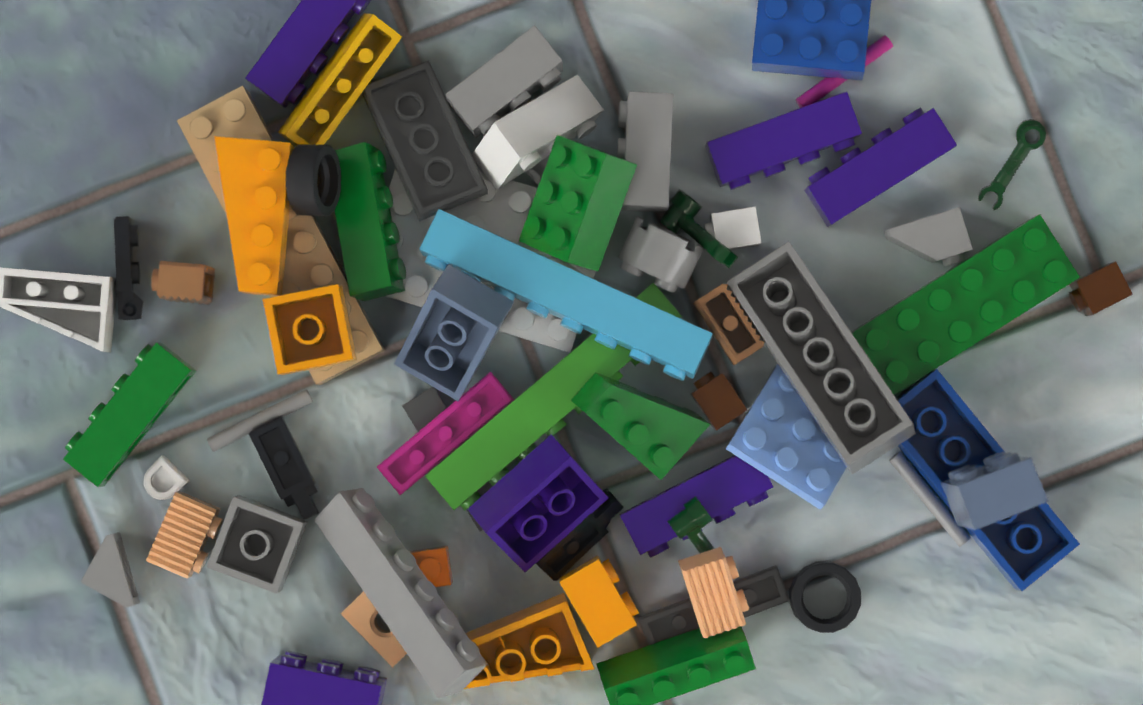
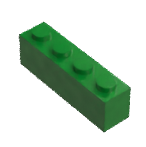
(366, 225)
(128, 414)
(675, 667)

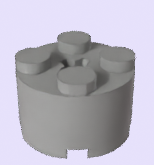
(659, 254)

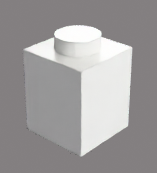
(735, 228)

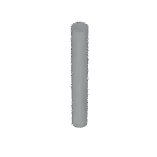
(260, 419)
(929, 498)

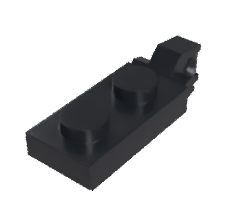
(127, 272)
(286, 466)
(580, 539)

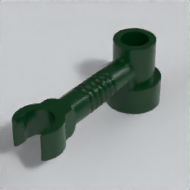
(1018, 155)
(681, 216)
(690, 523)

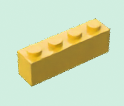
(340, 82)

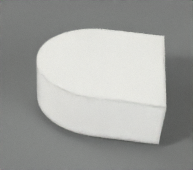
(164, 479)

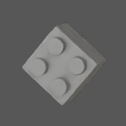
(257, 544)

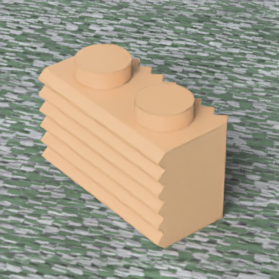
(184, 535)
(713, 593)

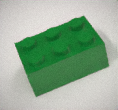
(577, 203)

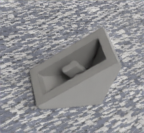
(111, 572)

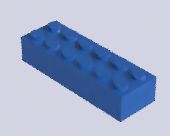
(952, 438)

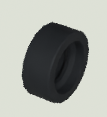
(313, 180)
(851, 607)

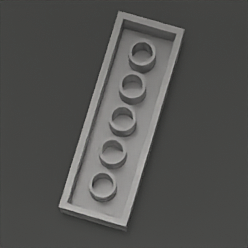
(821, 358)

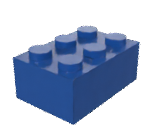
(812, 37)

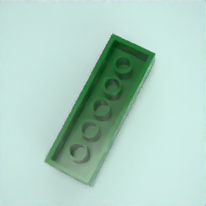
(966, 304)

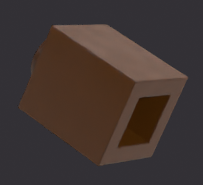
(1099, 289)
(717, 400)

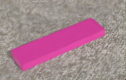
(445, 433)

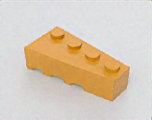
(256, 210)
(531, 644)

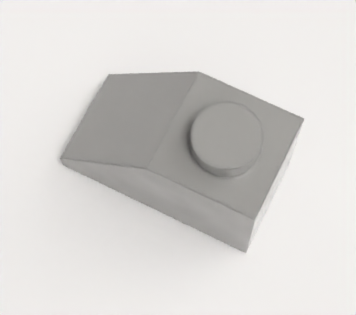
(934, 237)

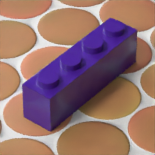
(302, 47)
(782, 140)
(880, 166)
(717, 490)

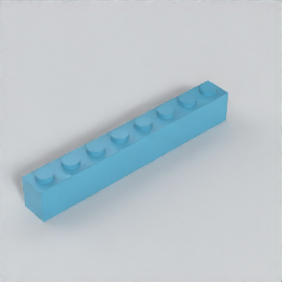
(567, 295)

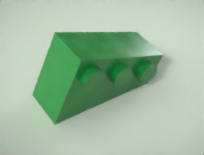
(643, 424)

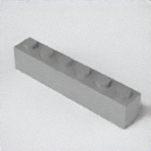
(400, 592)

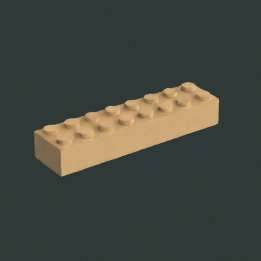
(309, 256)

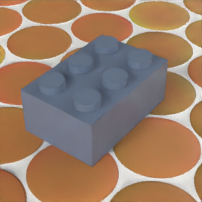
(453, 332)
(993, 491)

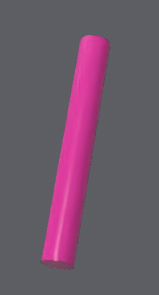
(829, 84)

